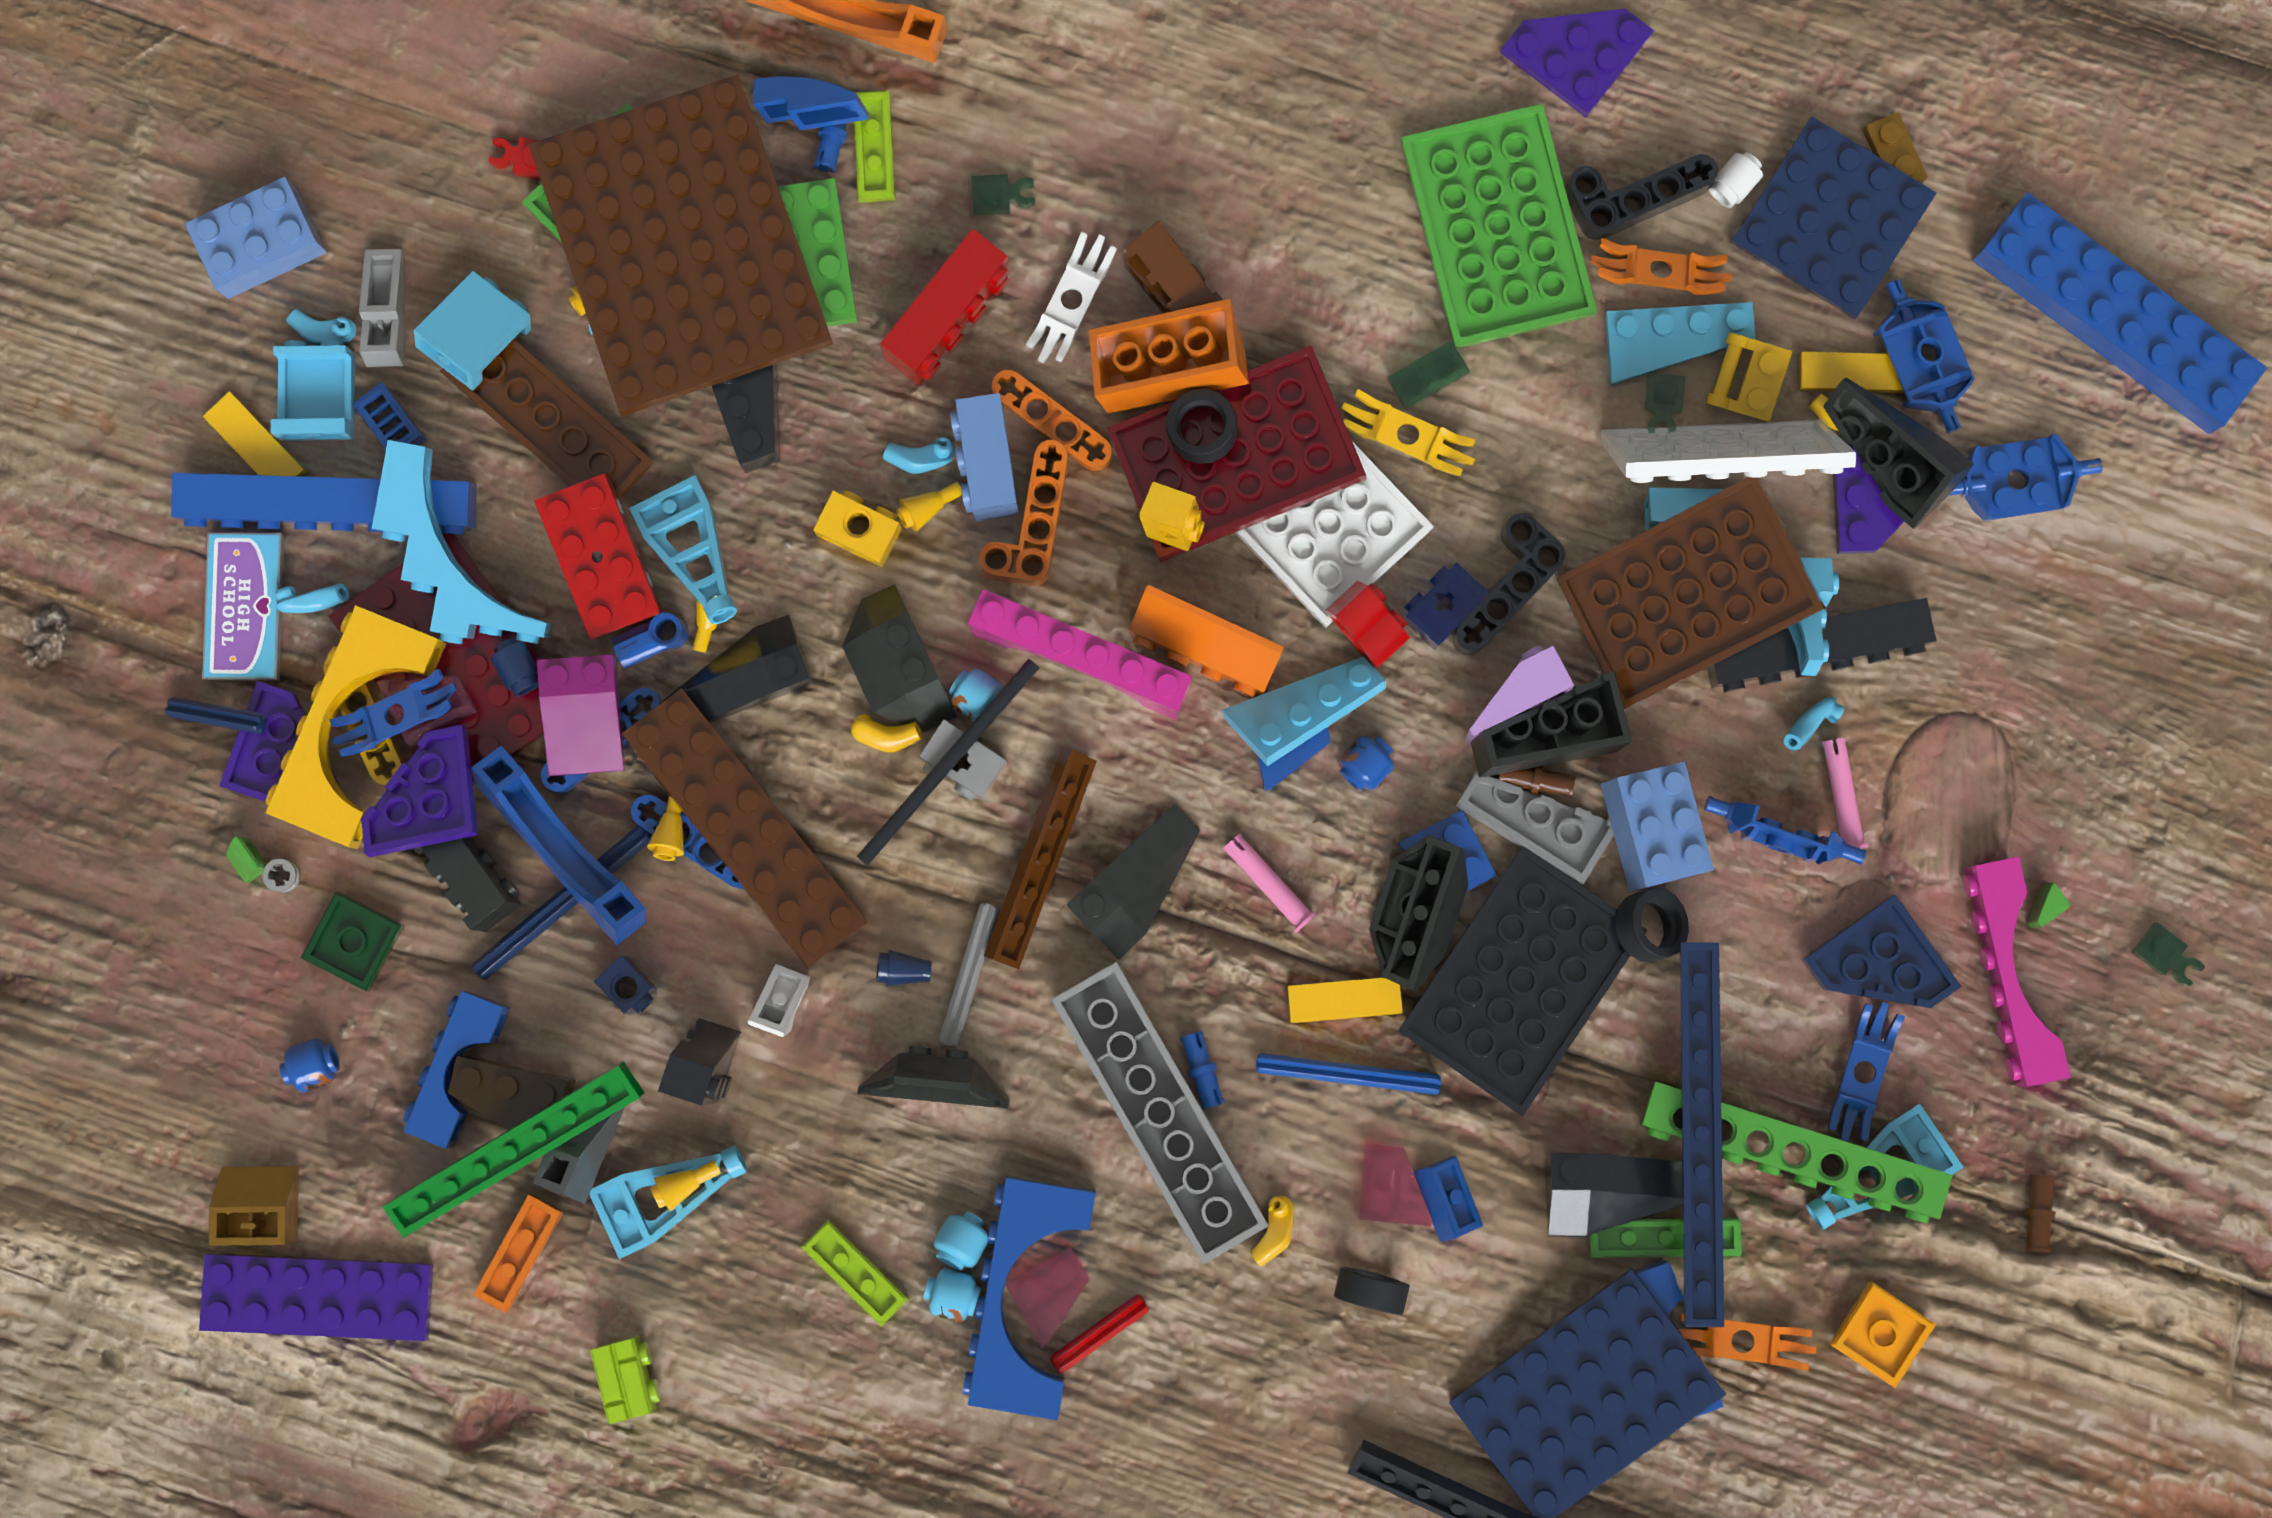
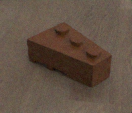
(1165, 271)

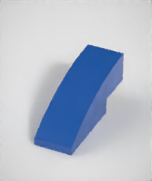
(807, 102)

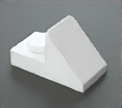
(779, 1001)

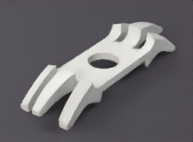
(1078, 278)

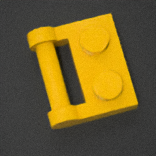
(1761, 379)

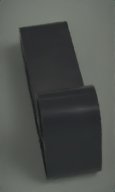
(1643, 191)
(1504, 592)

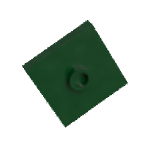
(352, 941)

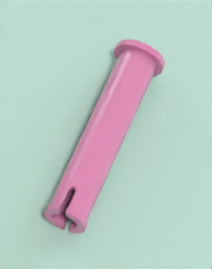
(1844, 793)
(1269, 882)

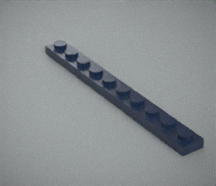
(1701, 1135)

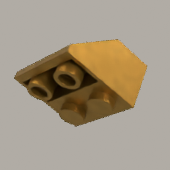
(255, 1206)

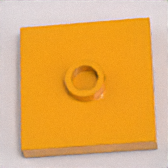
(1882, 1334)

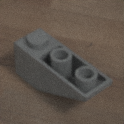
(575, 1163)

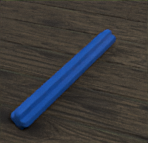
(1348, 1073)

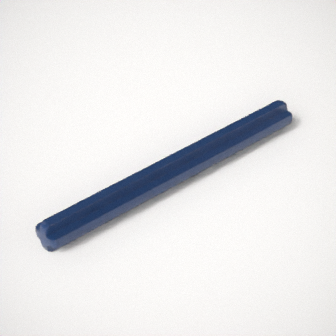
(555, 907)

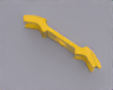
(1425, 448)

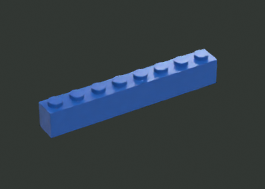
(304, 501)

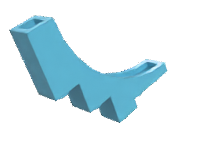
(407, 509)
(1807, 634)

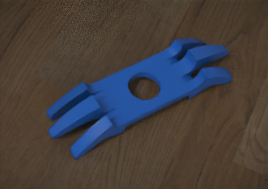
(374, 717)
(1875, 1052)

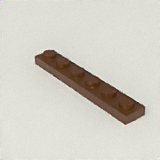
(1040, 858)

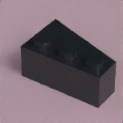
(752, 416)

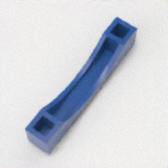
(531, 817)

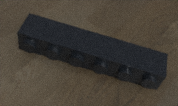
(1850, 637)

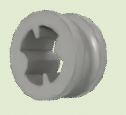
(275, 885)

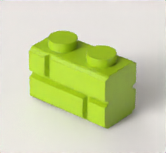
(625, 1379)

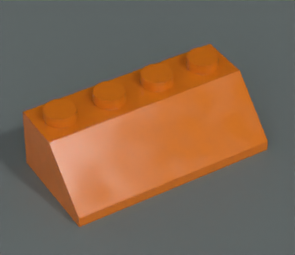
(1167, 356)
(1204, 641)

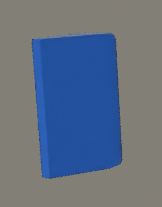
(1448, 1199)

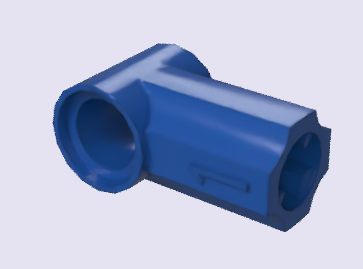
(647, 640)

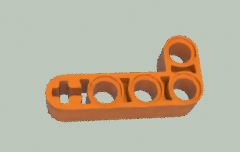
(1034, 513)

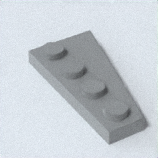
(1555, 832)

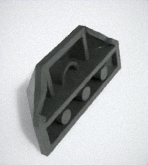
(894, 663)
(1418, 910)
(935, 1079)

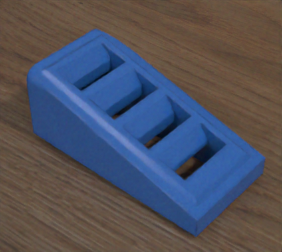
(414, 435)

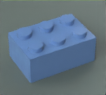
(255, 238)
(984, 457)
(1656, 826)

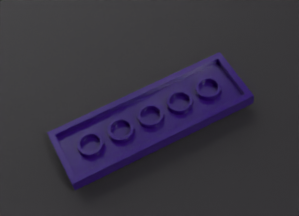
(316, 1297)

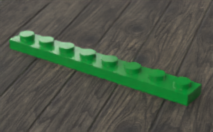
(513, 1149)

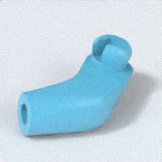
(316, 331)
(920, 459)
(311, 601)
(1810, 720)

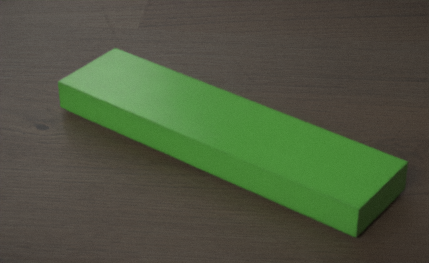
(1656, 1239)

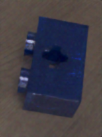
(1464, 595)

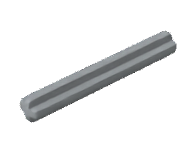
(968, 975)

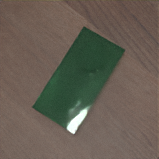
(1428, 375)

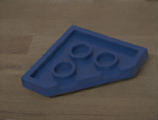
(1883, 960)

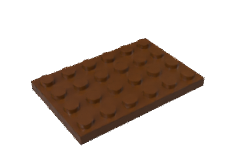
(1691, 591)

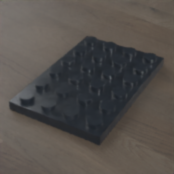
(1520, 982)

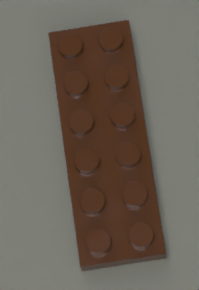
(554, 421)

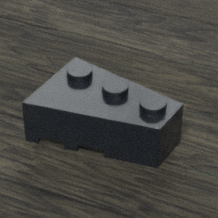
(700, 1067)

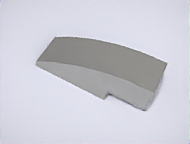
(382, 308)

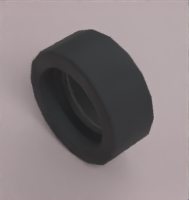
(1189, 401)
(1673, 918)
(1371, 1290)

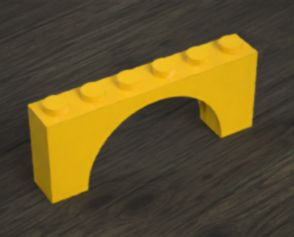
(307, 789)

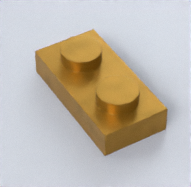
(1892, 143)

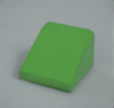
(245, 858)
(2047, 906)

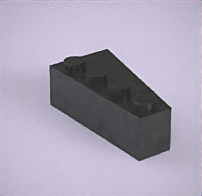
(1560, 730)
(471, 882)

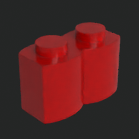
(1368, 623)

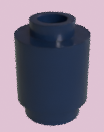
(515, 667)

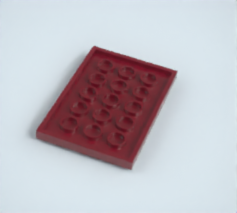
(1284, 456)
(500, 715)

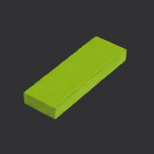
(875, 149)
(855, 1272)

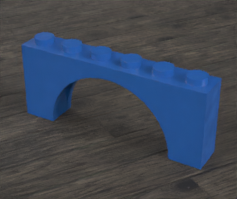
(1001, 1373)

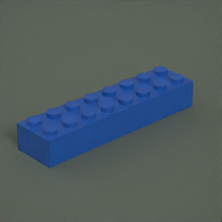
(2119, 314)

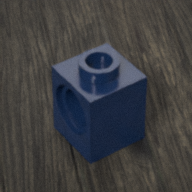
(610, 983)

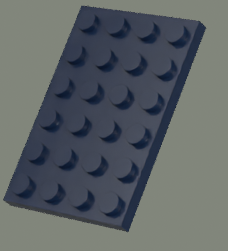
(1587, 1397)

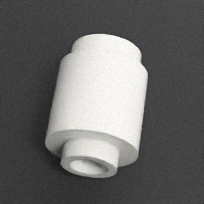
(1736, 179)

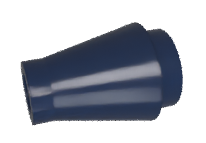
(899, 969)

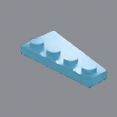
(1296, 712)

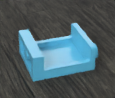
(471, 328)
(315, 391)

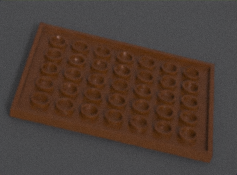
(680, 245)

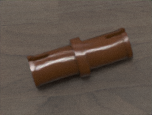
(1541, 780)
(2040, 1213)

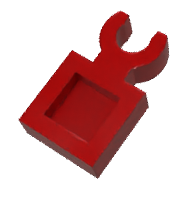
(518, 156)

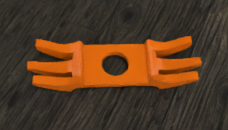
(1684, 275)
(1765, 1343)

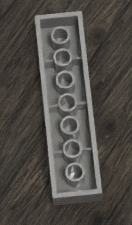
(1159, 1113)

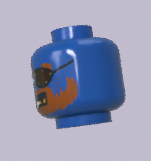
(1366, 763)
(309, 1065)

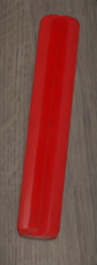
(1099, 1333)

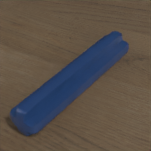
(216, 715)

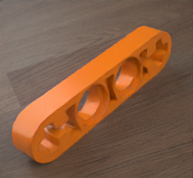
(1056, 415)

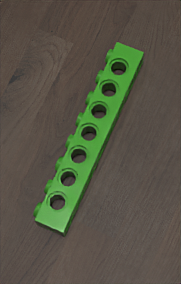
(1929, 1184)

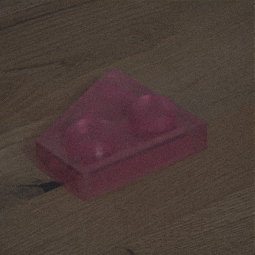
(460, 700)
(1390, 1188)
(1049, 1292)

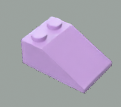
(1533, 681)

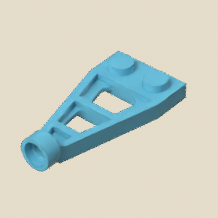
(672, 510)
(1921, 1144)
(623, 1216)

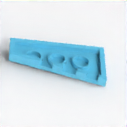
(1663, 337)

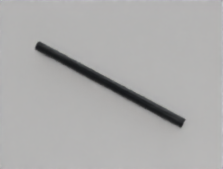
(947, 762)

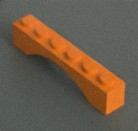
(883, 23)

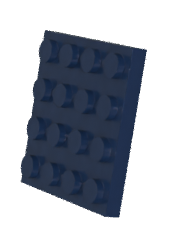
(1833, 217)

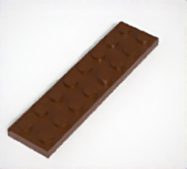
(744, 828)

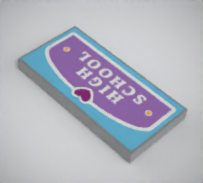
(241, 608)

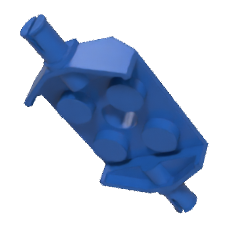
(1925, 383)
(2048, 474)
(1769, 833)

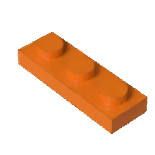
(518, 1253)

